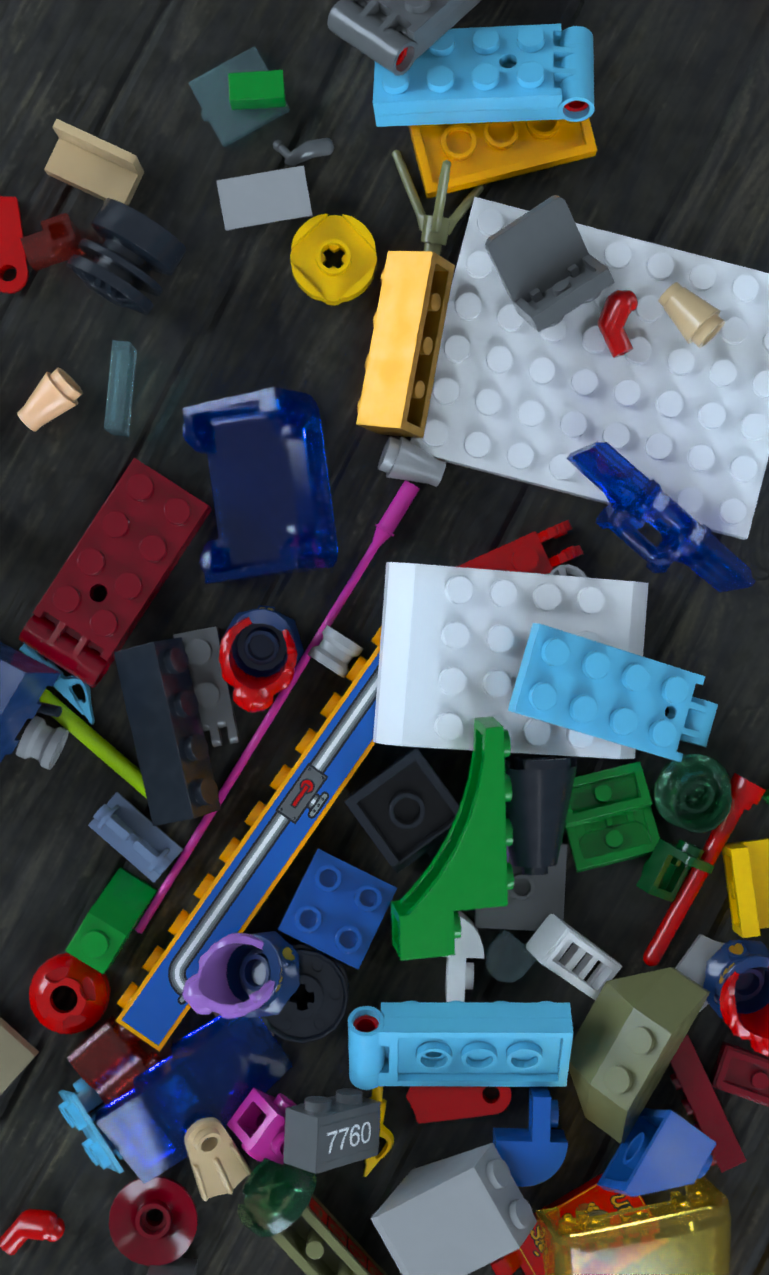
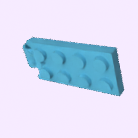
(610, 694)

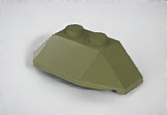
(630, 1044)

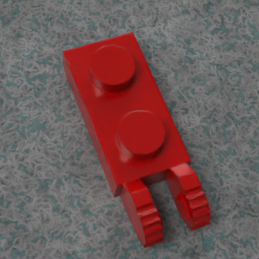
(527, 553)

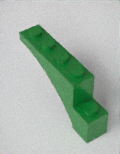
(472, 861)

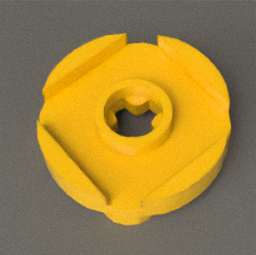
(333, 233)

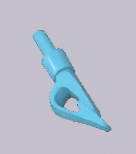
(64, 685)

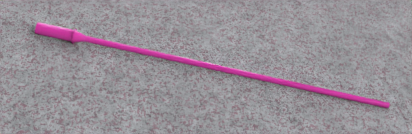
(383, 531)

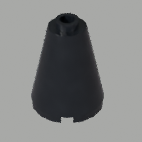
(538, 808)

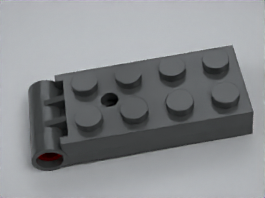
(395, 30)

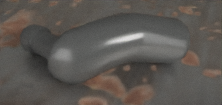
(305, 151)

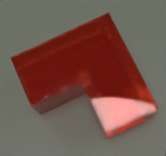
(53, 244)

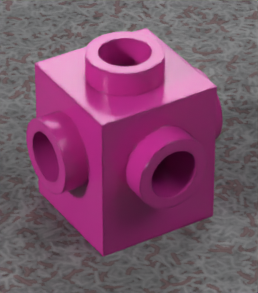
(261, 1125)

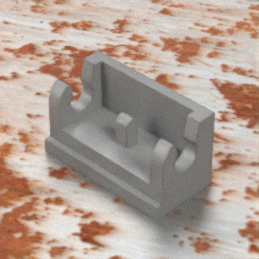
(264, 198)

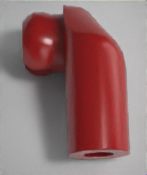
(613, 318)
(32, 1225)

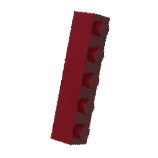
(705, 1106)

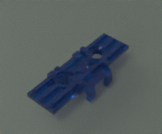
(639, 500)

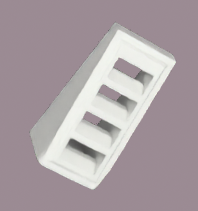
(552, 942)

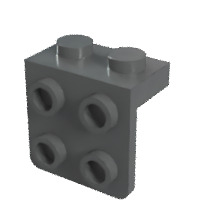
(546, 264)

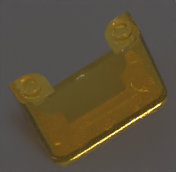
(656, 1239)

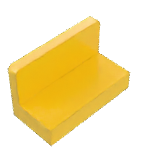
(748, 885)

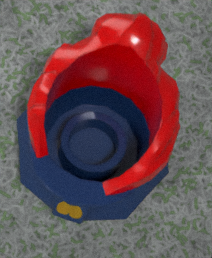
(259, 656)
(740, 990)

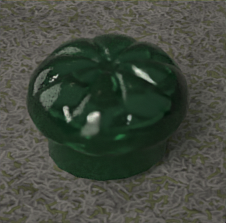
(693, 793)

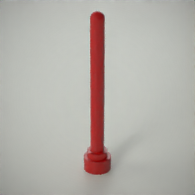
(743, 795)

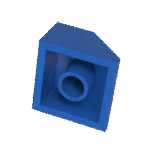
(658, 1155)

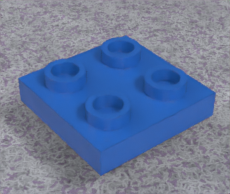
(337, 909)

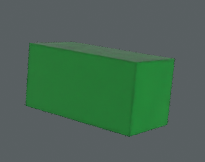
(257, 90)

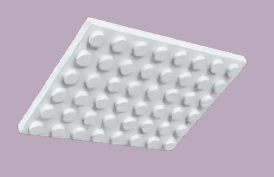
(675, 411)

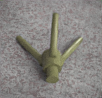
(436, 227)

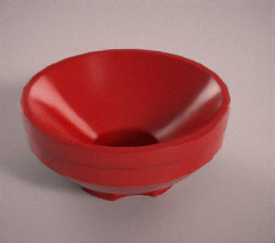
(91, 991)

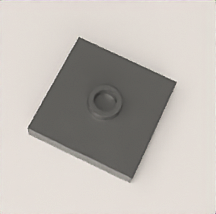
(529, 900)

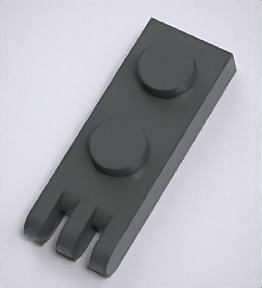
(211, 690)

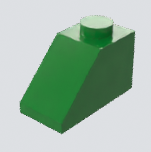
(111, 920)

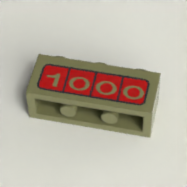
(324, 1246)

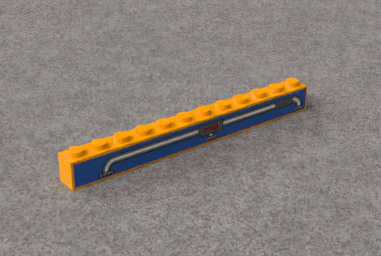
(261, 857)

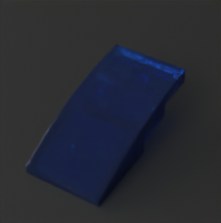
(202, 1078)

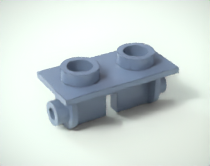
(135, 837)

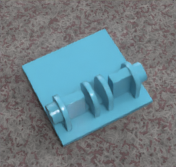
(75, 1111)

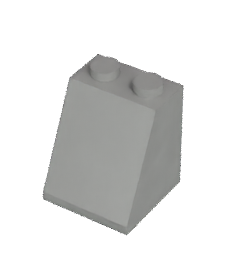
(454, 1215)

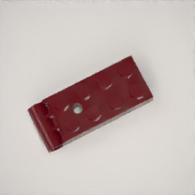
(130, 553)

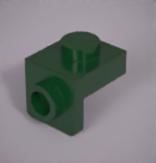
(669, 866)

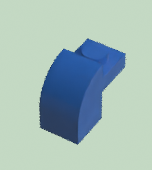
(536, 1151)

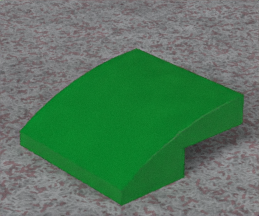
(610, 818)

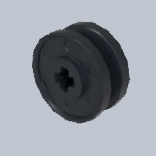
(327, 1003)

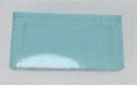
(120, 388)

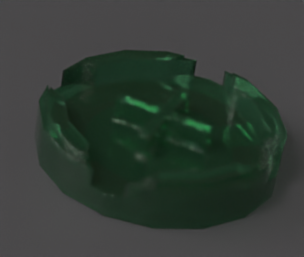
(275, 1197)

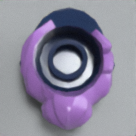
(244, 976)

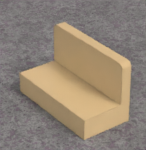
(93, 164)

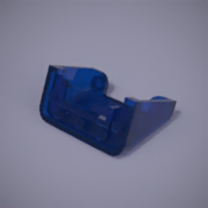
(265, 484)

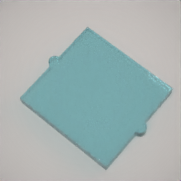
(213, 96)

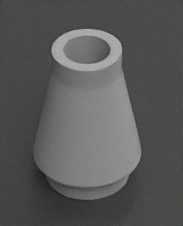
(410, 463)

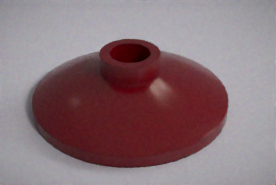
(149, 1240)

